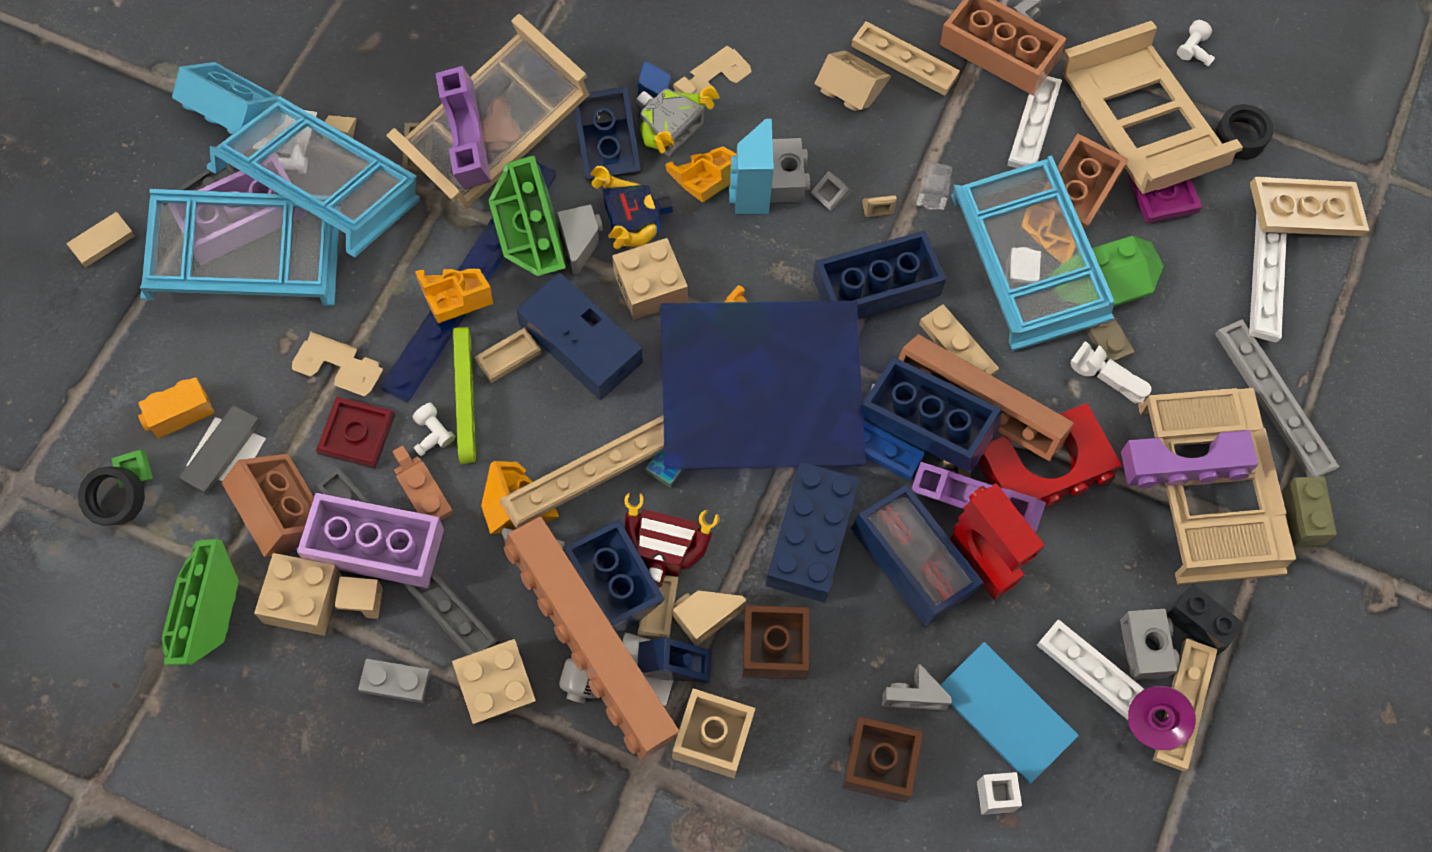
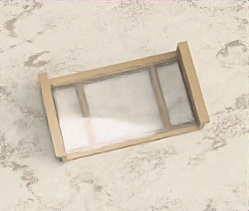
(519, 101)

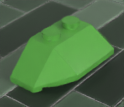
(527, 218)
(1129, 268)
(200, 604)

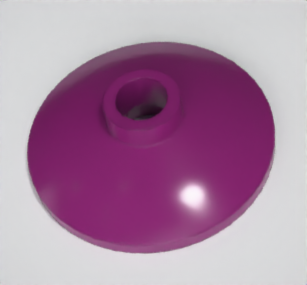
(1158, 732)

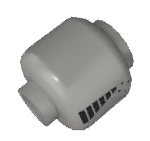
(575, 683)

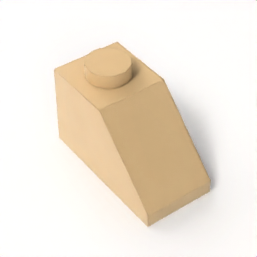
(706, 613)

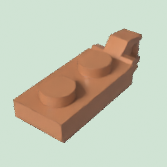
(420, 486)

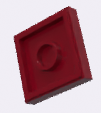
(355, 432)

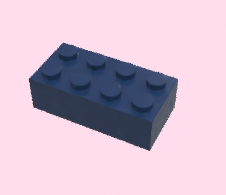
(882, 275)
(932, 414)
(812, 532)

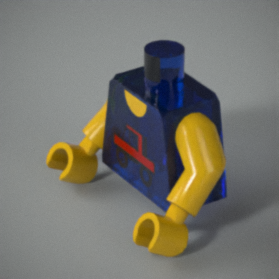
(630, 209)

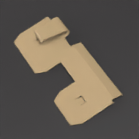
(718, 63)
(353, 375)

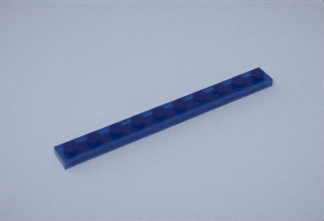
(433, 336)

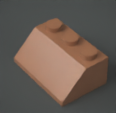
(270, 501)

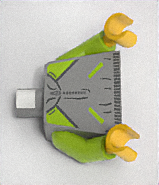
(672, 117)

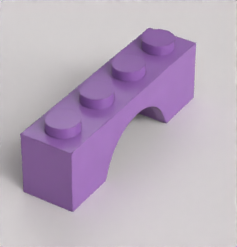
(468, 148)
(1151, 463)
(955, 490)

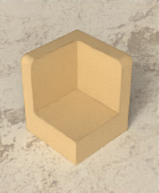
(359, 595)

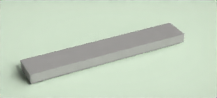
(1277, 400)

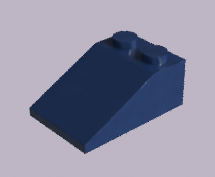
(607, 132)

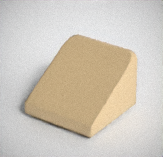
(343, 124)
(879, 206)

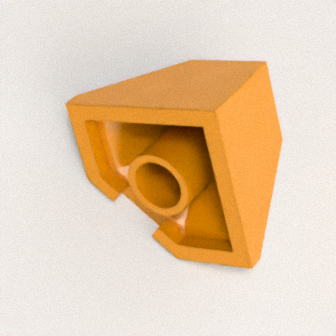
(502, 480)

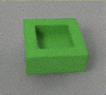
(137, 463)

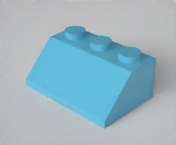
(221, 95)
(753, 171)

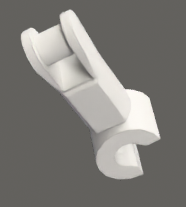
(1089, 362)

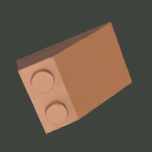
(1089, 175)

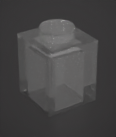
(934, 186)

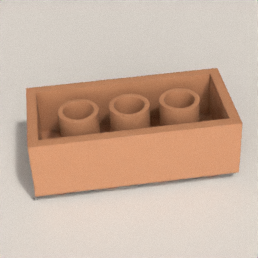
(1003, 42)

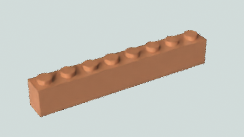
(591, 639)

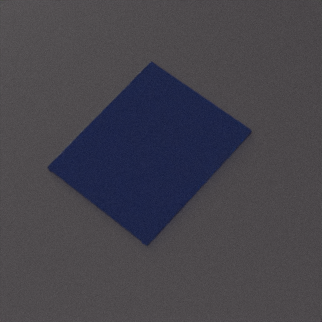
(761, 384)

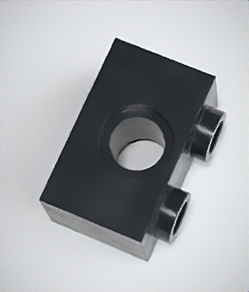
(1205, 619)

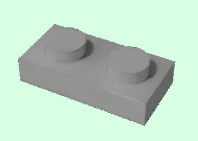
(394, 680)

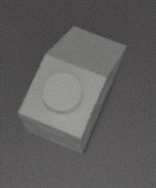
(580, 234)

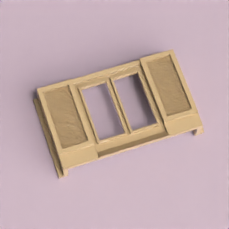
(1123, 65)
(1231, 542)

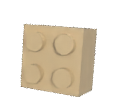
(649, 278)
(298, 594)
(494, 681)
(713, 733)

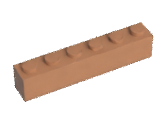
(1021, 416)

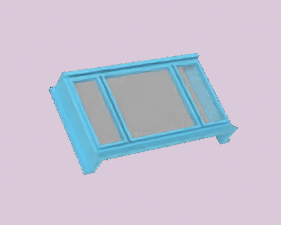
(320, 172)
(237, 246)
(1035, 253)

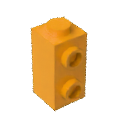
(175, 408)

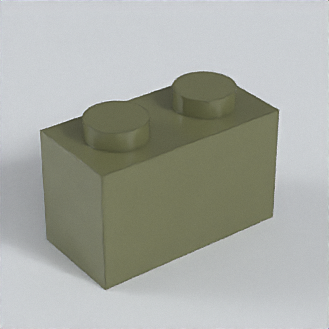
(1309, 511)

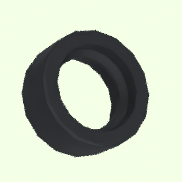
(1253, 116)
(88, 496)

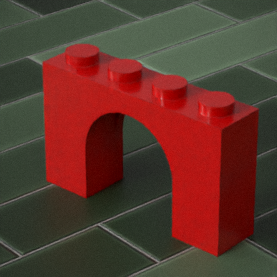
(1090, 455)
(995, 539)

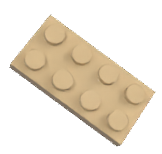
(1309, 206)

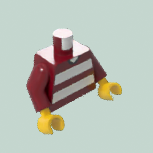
(666, 541)

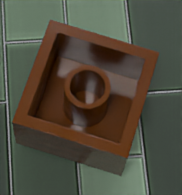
(776, 642)
(882, 759)

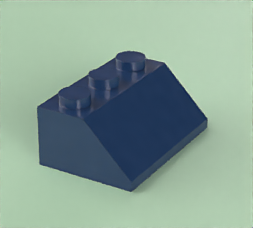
(615, 575)

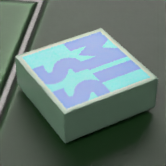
(657, 470)

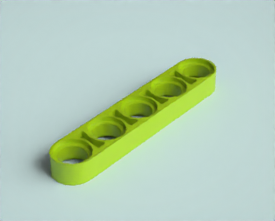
(464, 395)

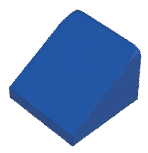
(652, 80)

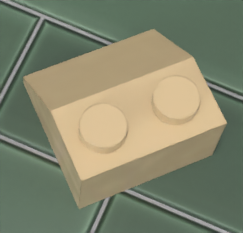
(851, 80)

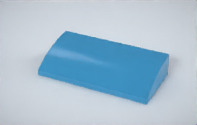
(1008, 713)

